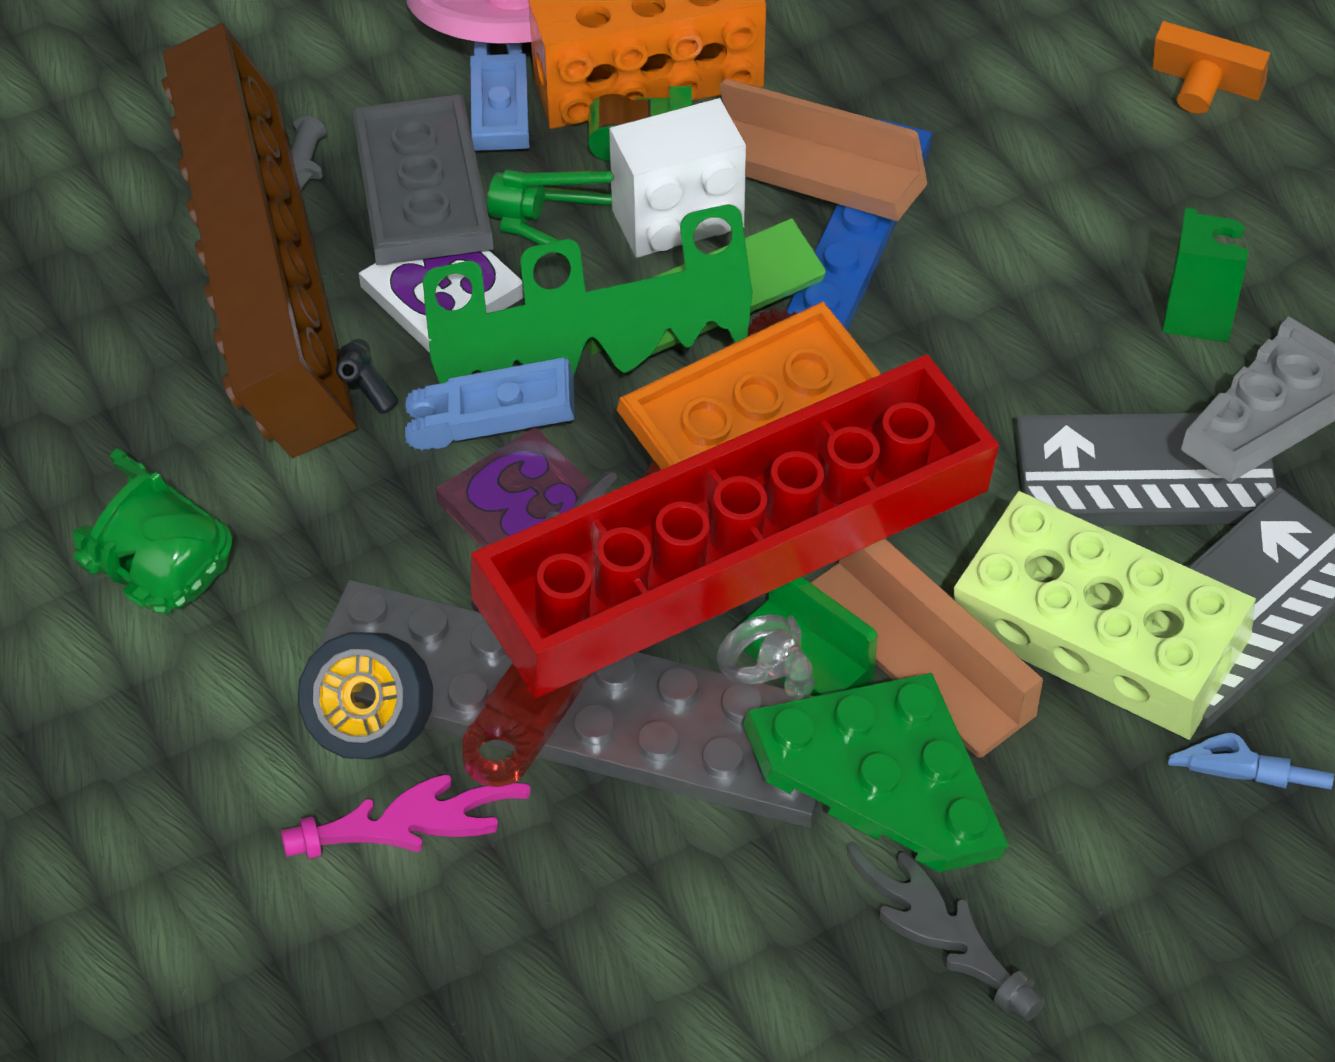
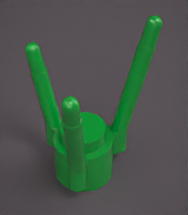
(521, 196)

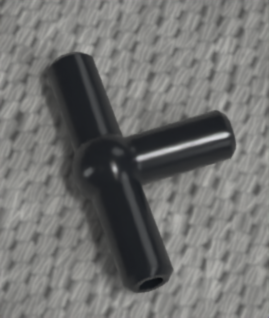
(356, 366)

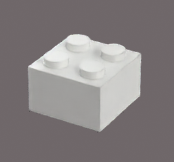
(673, 168)

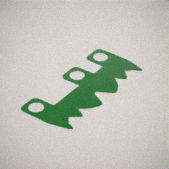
(622, 317)

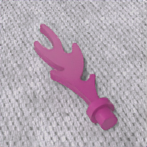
(411, 811)

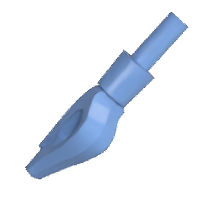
(1245, 764)

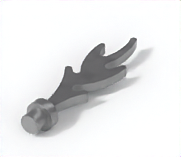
(932, 926)

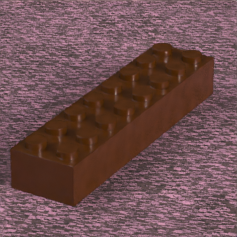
(255, 244)

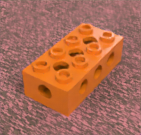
(640, 50)

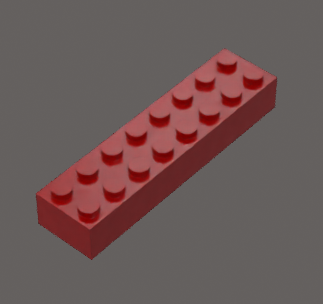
(730, 524)

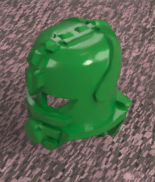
(153, 541)

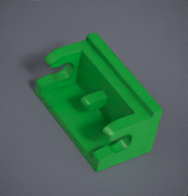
(1205, 278)

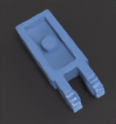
(499, 98)
(490, 403)

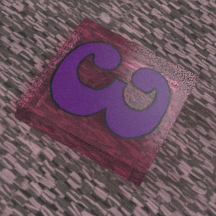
(512, 489)

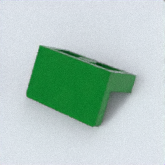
(833, 638)

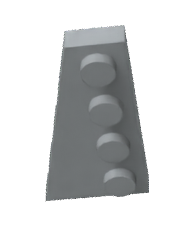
(1269, 404)

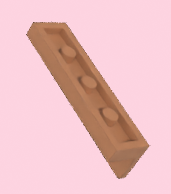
(826, 151)
(929, 632)

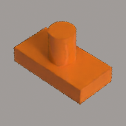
(1208, 65)

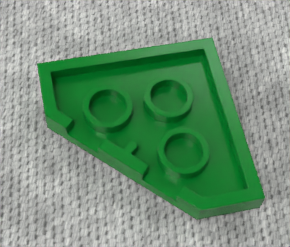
(884, 766)

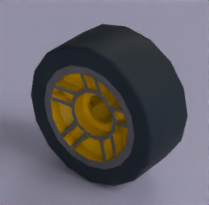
(344, 668)

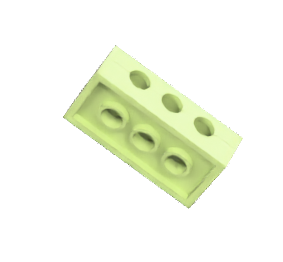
(1106, 613)

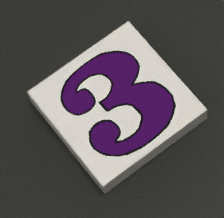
(400, 288)

